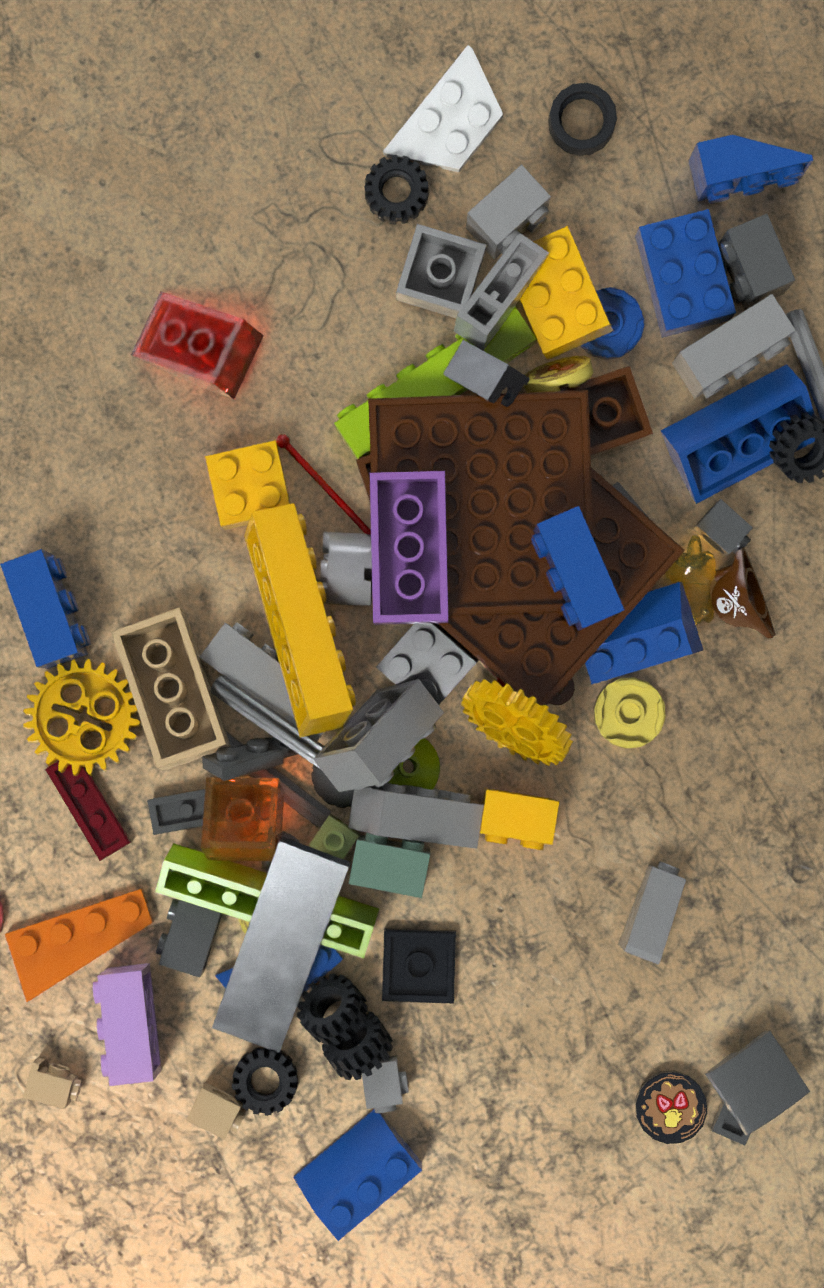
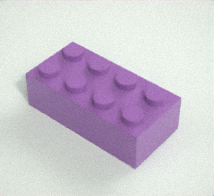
(408, 547)

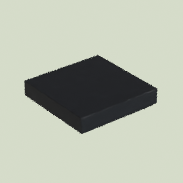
(418, 965)

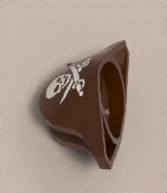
(739, 598)

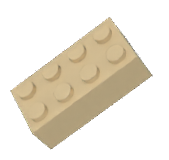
(170, 689)

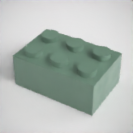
(390, 865)

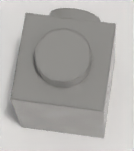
(385, 1086)

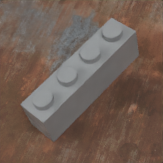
(250, 668)

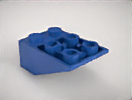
(743, 165)

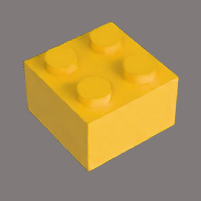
(247, 482)
(518, 817)

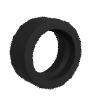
(591, 93)

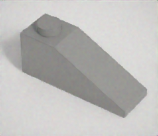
(499, 292)

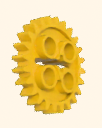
(516, 722)
(69, 747)

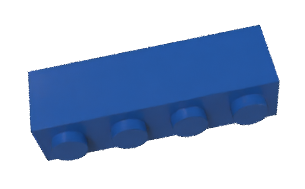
(734, 433)

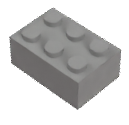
(734, 348)
(379, 736)
(417, 814)

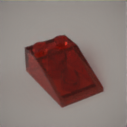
(198, 344)

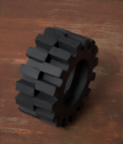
(396, 168)
(788, 442)
(341, 1021)
(354, 1059)
(265, 1102)

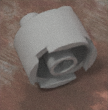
(347, 568)

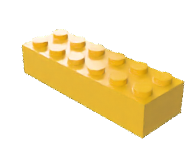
(298, 620)

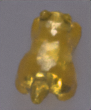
(696, 572)

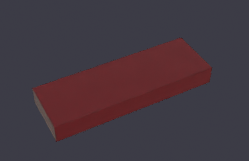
(90, 810)

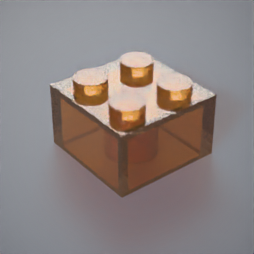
(242, 819)

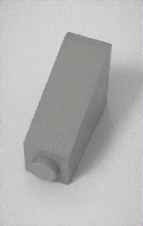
(653, 913)

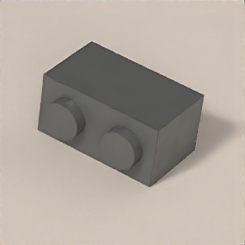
(189, 937)

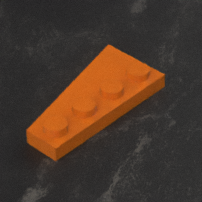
(66, 943)

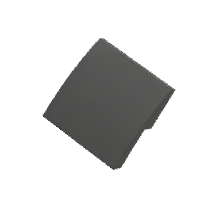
(757, 1082)

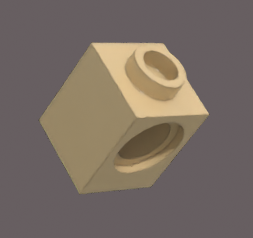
(216, 1111)

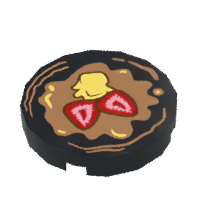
(671, 1107)

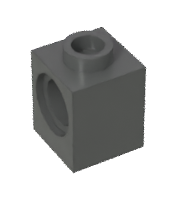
(724, 529)

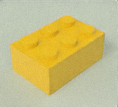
(563, 299)

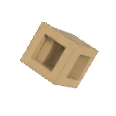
(52, 1084)

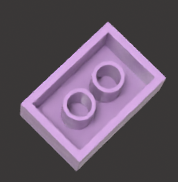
(127, 1024)

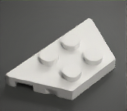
(450, 119)

